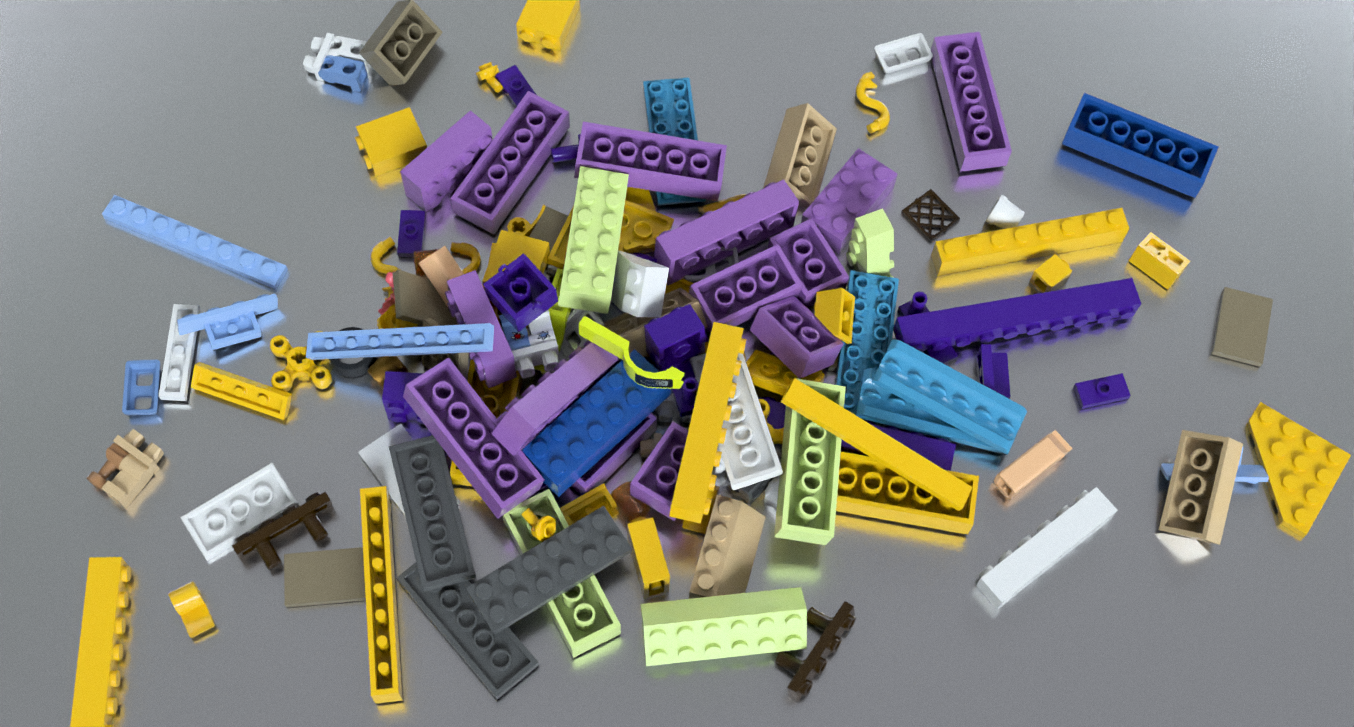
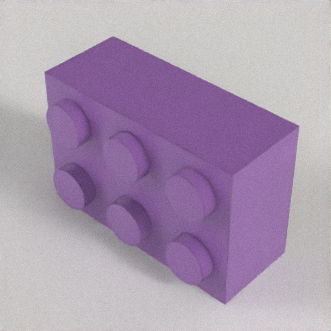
(811, 260)
(796, 336)
(659, 473)

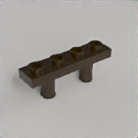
(270, 529)
(816, 661)

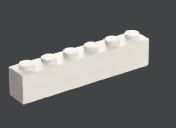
(1046, 547)

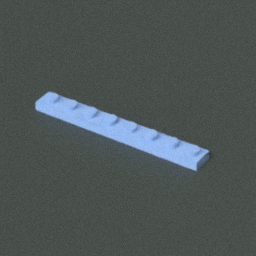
(195, 242)
(400, 341)

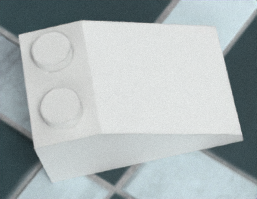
(639, 285)

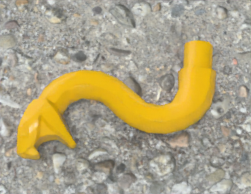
(866, 83)
(469, 250)
(376, 254)

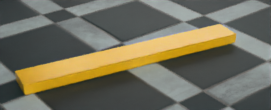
(876, 444)

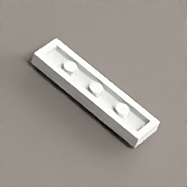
(178, 357)

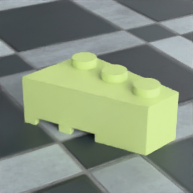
(871, 243)

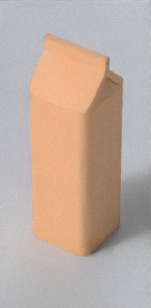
(439, 269)
(1032, 464)

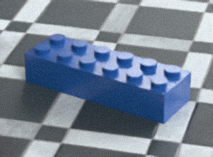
(1140, 145)
(593, 426)

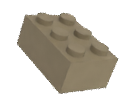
(400, 42)

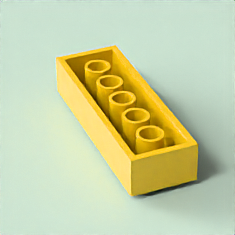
(880, 493)

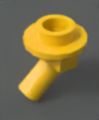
(488, 72)
(541, 528)

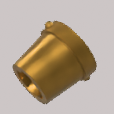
(383, 364)

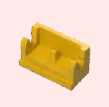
(1159, 260)
(589, 503)

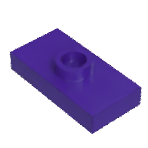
(514, 84)
(411, 232)
(1101, 391)

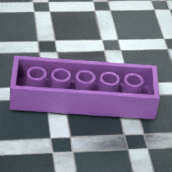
(970, 101)
(654, 160)
(510, 162)
(736, 224)
(552, 396)
(464, 431)

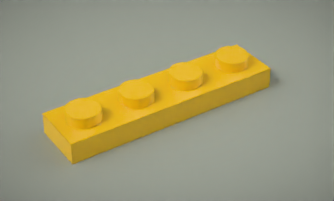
(241, 390)

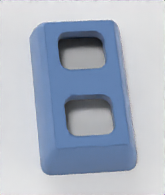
(132, 391)

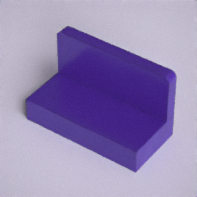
(993, 370)

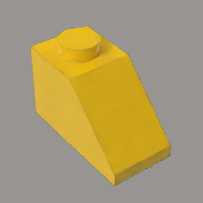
(836, 312)

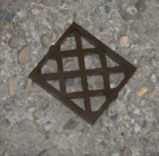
(943, 228)

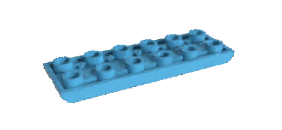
(671, 114)
(871, 331)
(950, 395)
(886, 408)

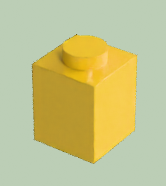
(1051, 274)

